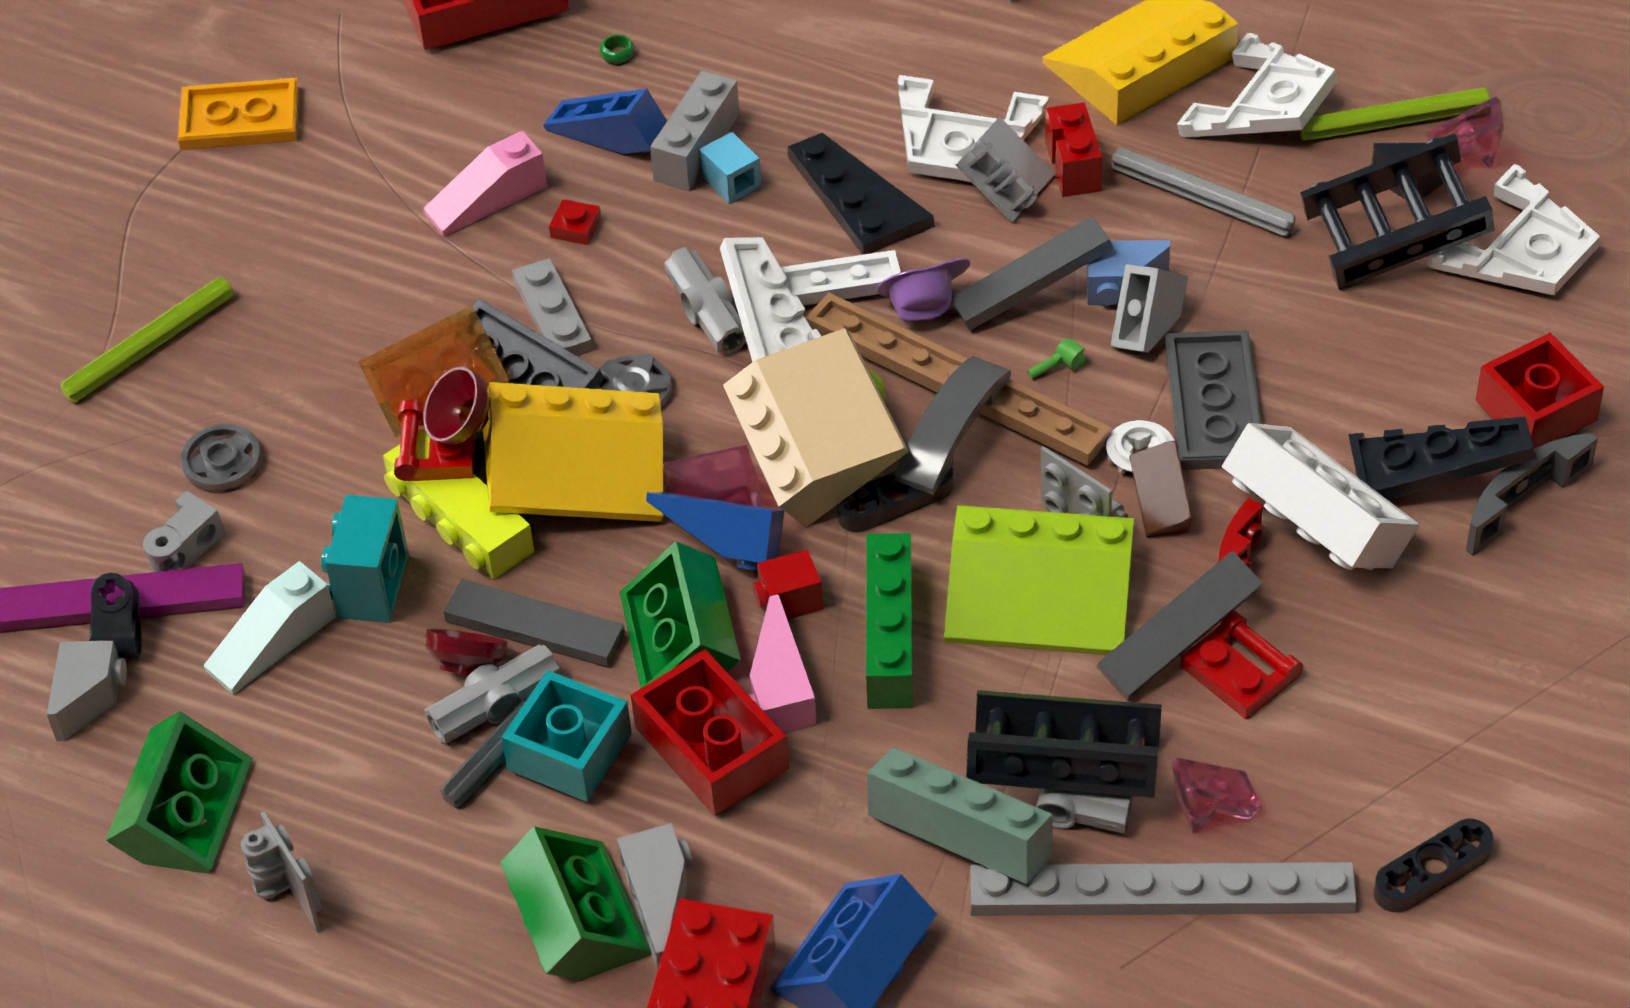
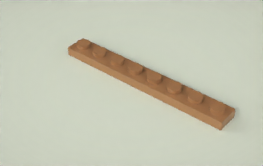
(933, 364)

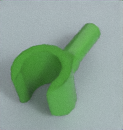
(1067, 352)

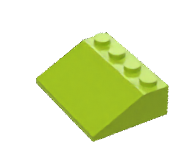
(1039, 580)

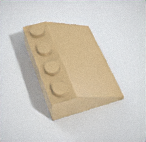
(815, 423)

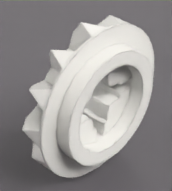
(1133, 435)

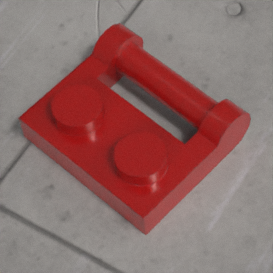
(443, 461)
(1234, 676)

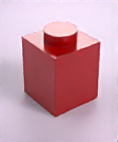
(794, 581)

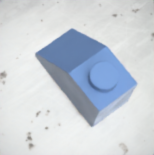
(1107, 271)

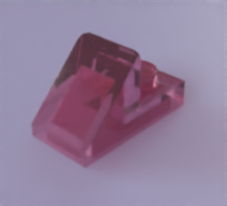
(1476, 130)
(1212, 789)

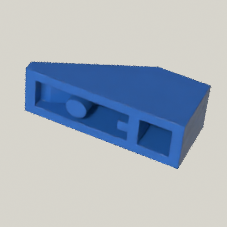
(611, 121)
(728, 528)

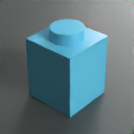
(730, 167)

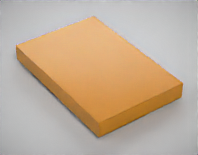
(238, 113)

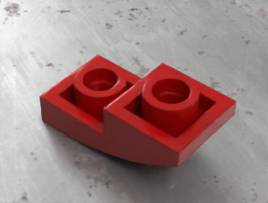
(1243, 532)

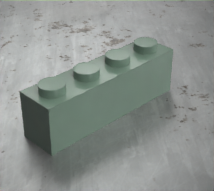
(960, 815)

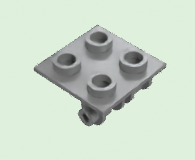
(1005, 169)
(1073, 491)
(275, 869)

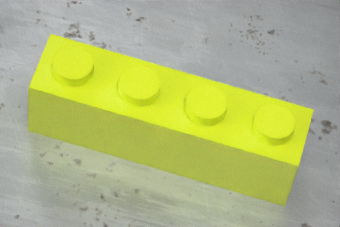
(463, 517)

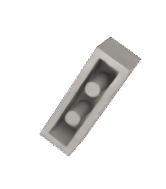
(700, 118)

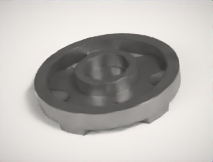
(635, 375)
(221, 460)

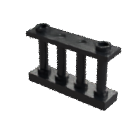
(1408, 244)
(1065, 744)

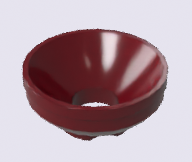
(450, 403)
(463, 651)

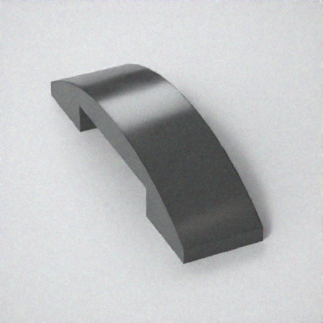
(948, 421)
(1557, 460)

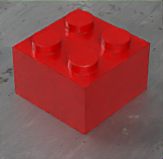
(1544, 386)

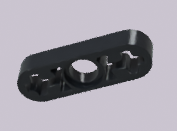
(886, 509)
(1423, 883)

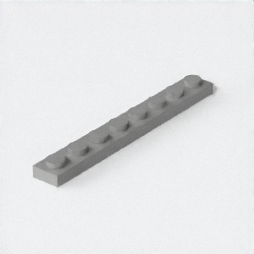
(1167, 889)

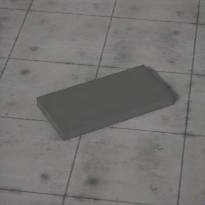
(1210, 394)

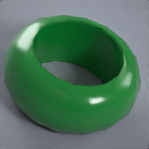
(617, 41)

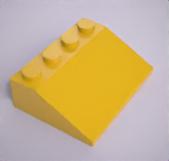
(1145, 54)
(573, 451)

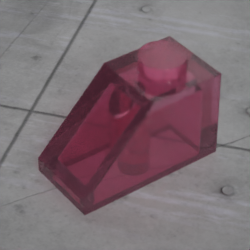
(716, 475)

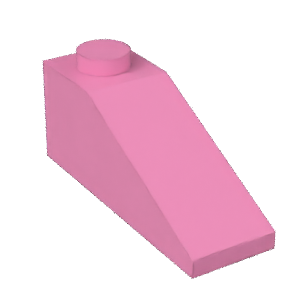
(489, 183)
(778, 674)

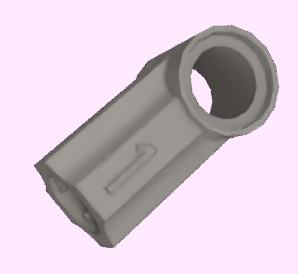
(1086, 808)

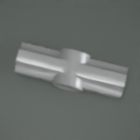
(706, 300)
(489, 694)

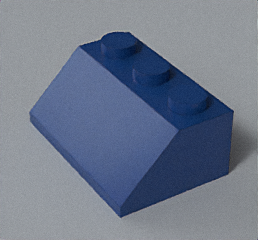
(856, 945)

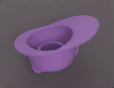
(923, 292)

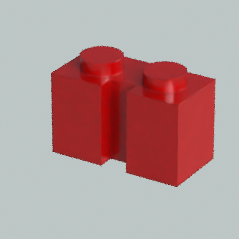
(1073, 149)

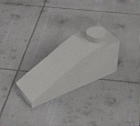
(656, 879)

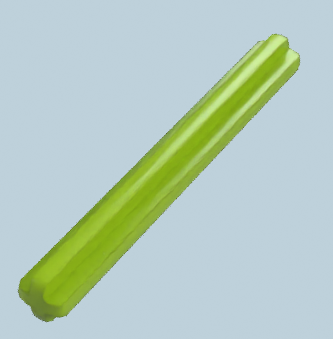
(1392, 114)
(146, 339)

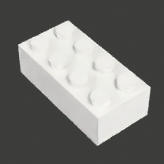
(1319, 497)

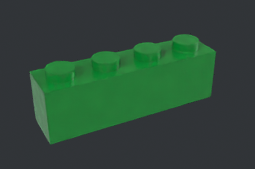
(889, 621)

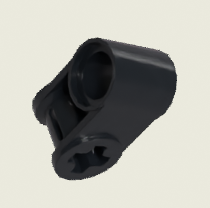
(116, 621)

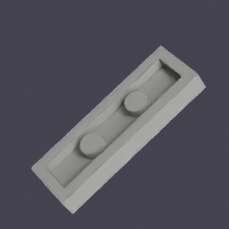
(551, 306)

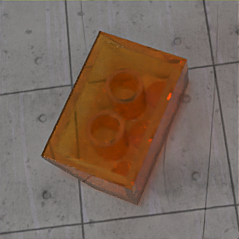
(417, 362)

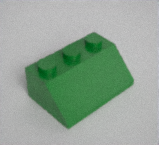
(677, 612)
(179, 796)
(573, 904)

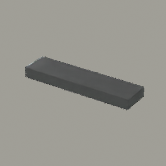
(1031, 273)
(534, 622)
(1179, 625)

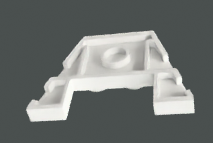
(1276, 99)
(941, 138)
(1534, 251)

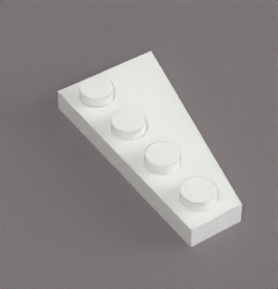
(766, 308)

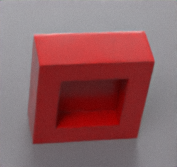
(575, 221)

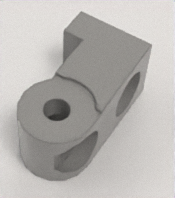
(183, 535)

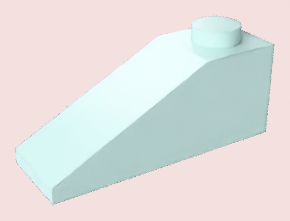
(272, 626)

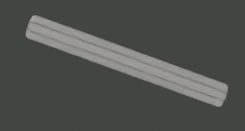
(1203, 191)

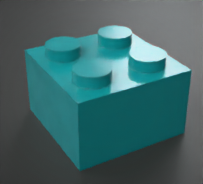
(366, 558)
(567, 735)

